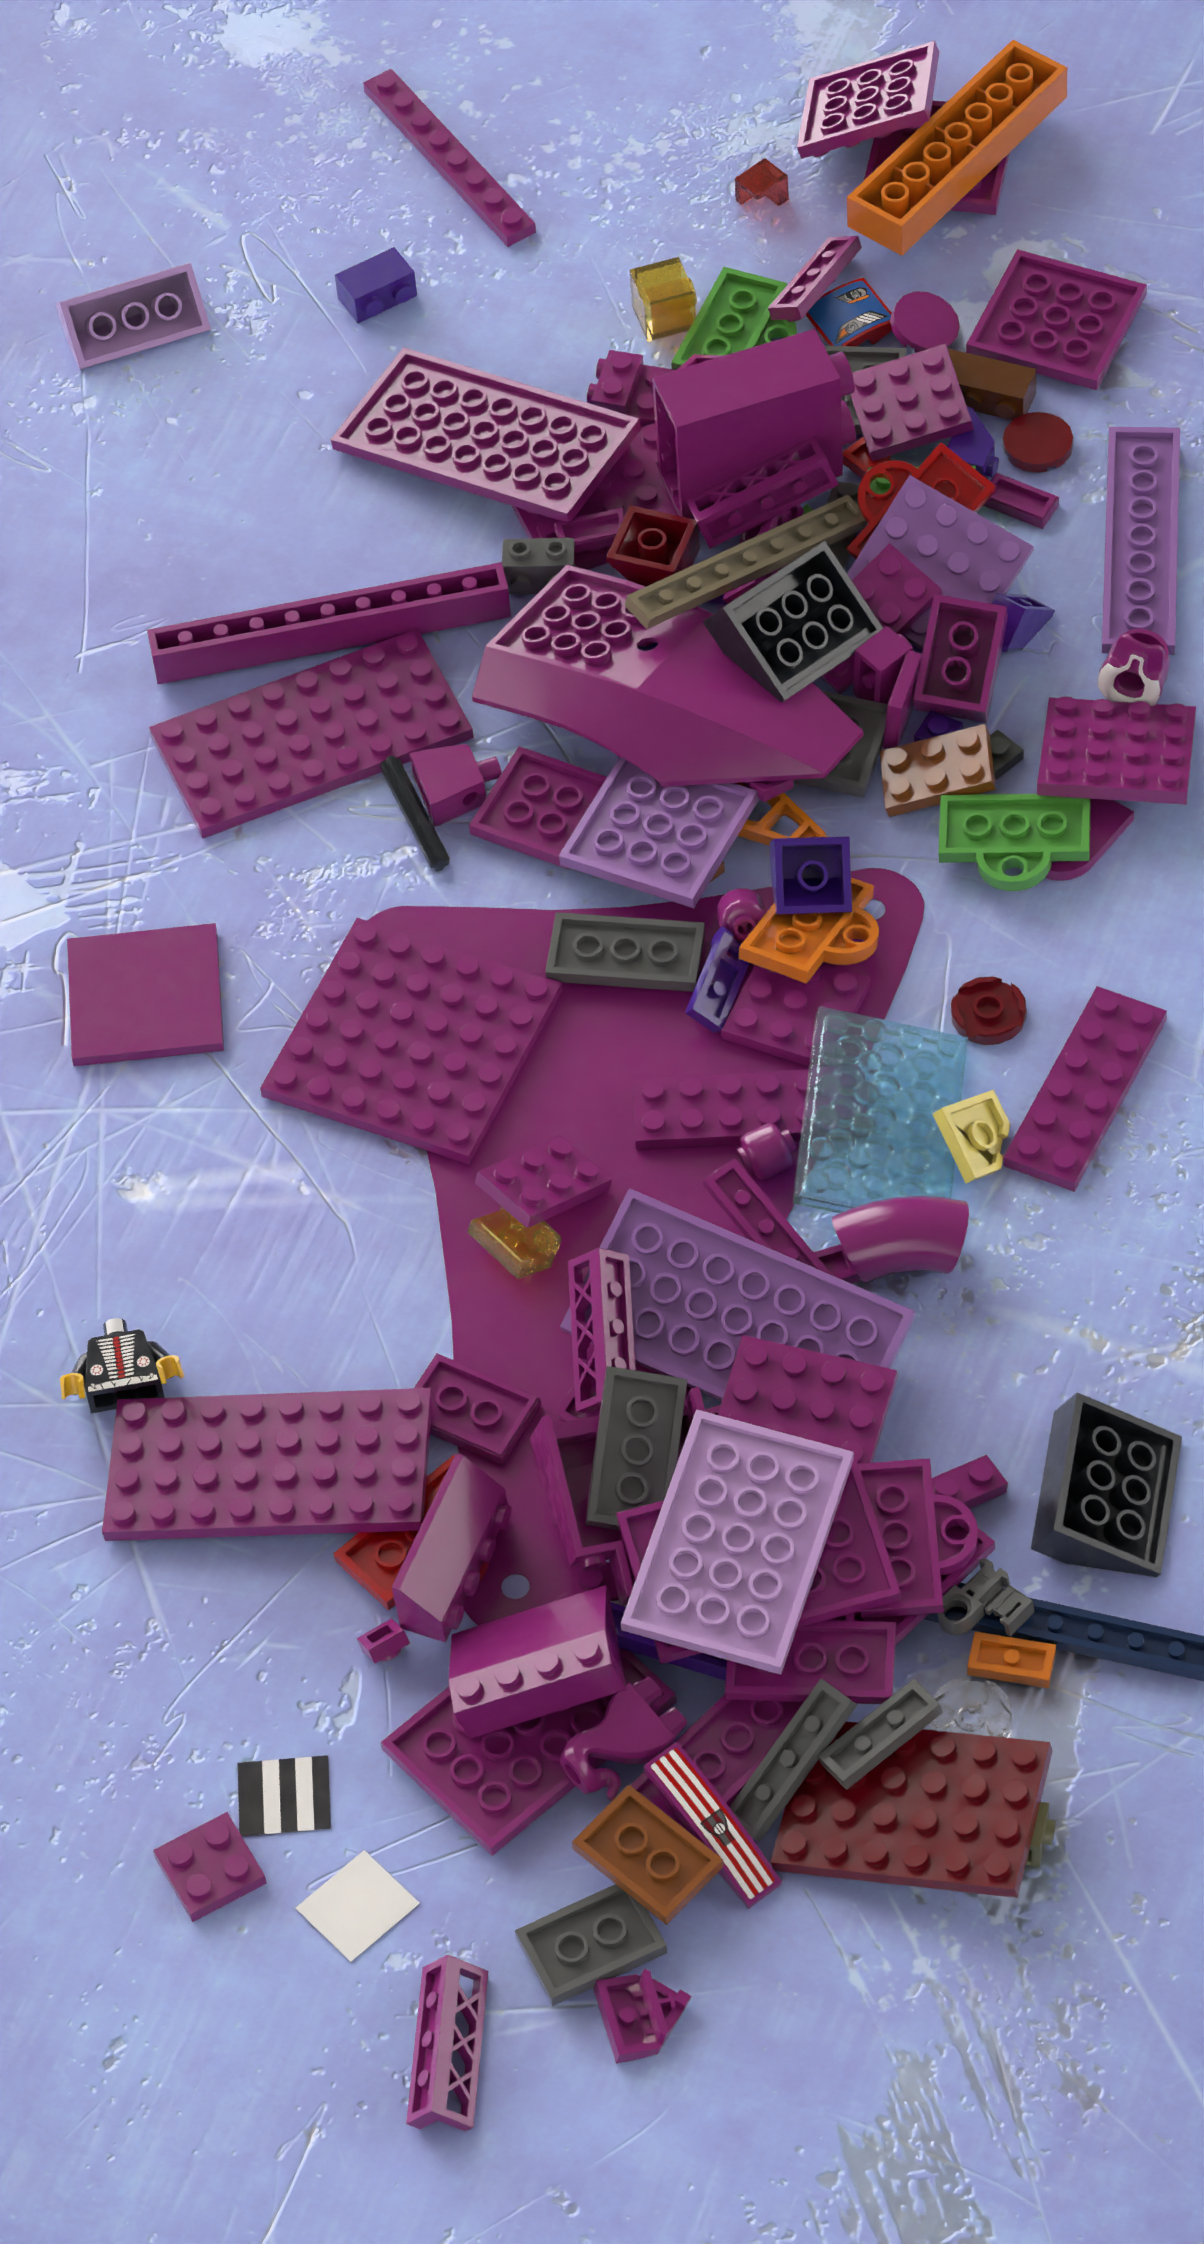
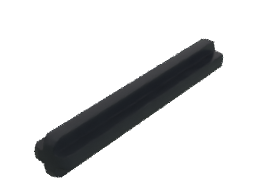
(414, 813)

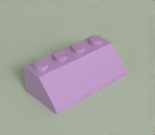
(133, 316)

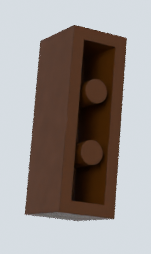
(994, 385)

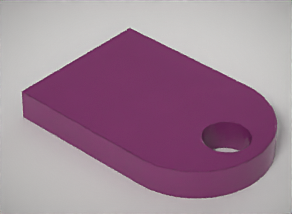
(1107, 823)

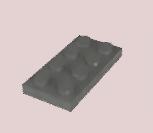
(625, 951)
(634, 1443)

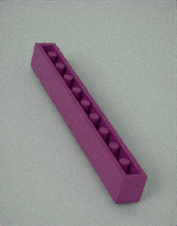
(329, 623)

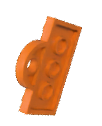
(802, 942)

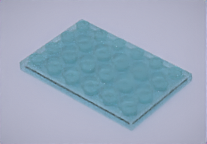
(871, 1111)

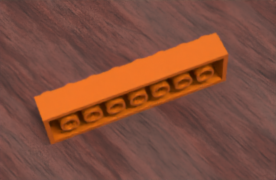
(956, 147)

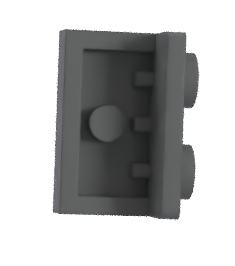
(534, 562)

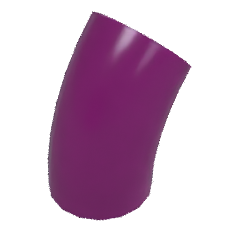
(903, 1235)

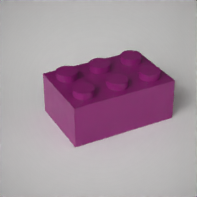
(960, 658)

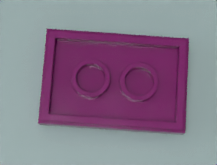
(477, 1409)

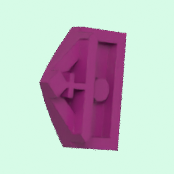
(638, 2014)

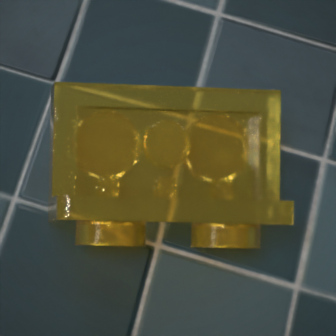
(515, 1246)

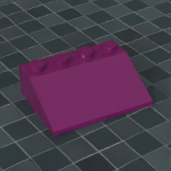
(535, 1663)

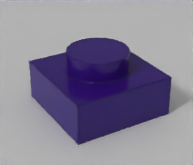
(935, 725)

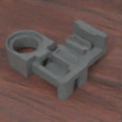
(993, 1593)

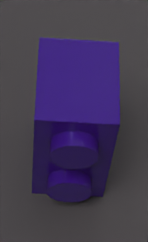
(376, 285)

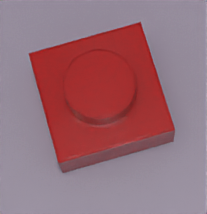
(858, 458)

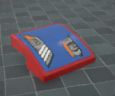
(850, 315)

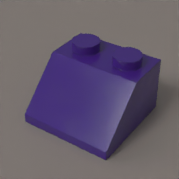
(811, 875)

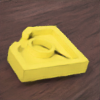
(975, 1134)

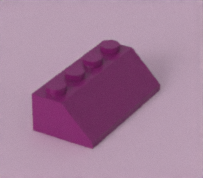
(450, 1551)

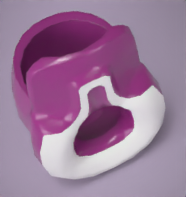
(1135, 668)

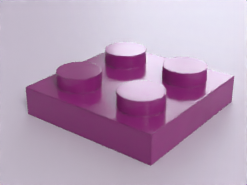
(209, 1866)

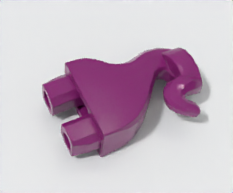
(626, 1735)

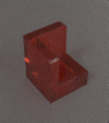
(761, 181)

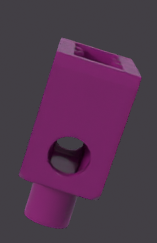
(451, 780)

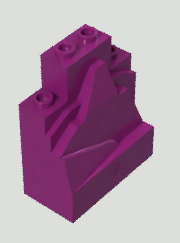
(565, 1467)

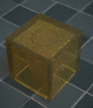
(662, 298)

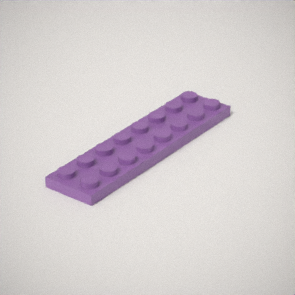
(1141, 533)

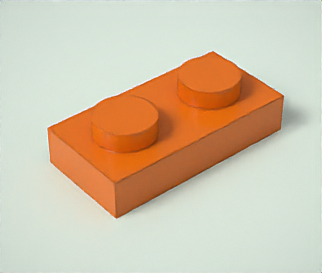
(1011, 1659)

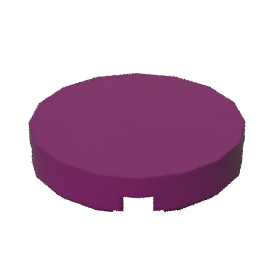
(924, 321)

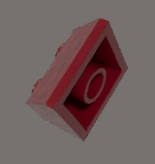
(653, 545)

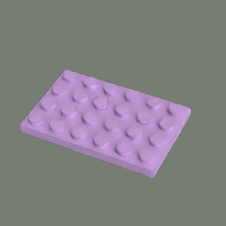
(737, 1541)

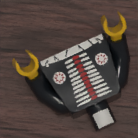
(120, 1368)

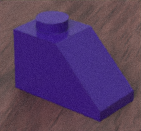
(976, 447)
(1025, 619)

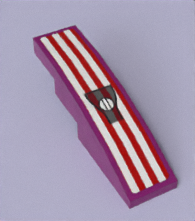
(712, 1823)

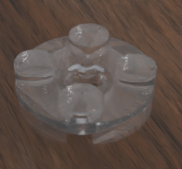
(973, 1696)

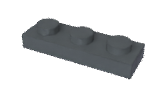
(880, 1734)

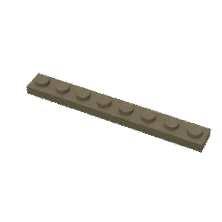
(745, 562)

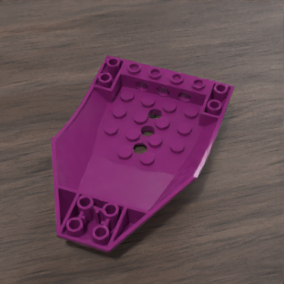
(668, 710)

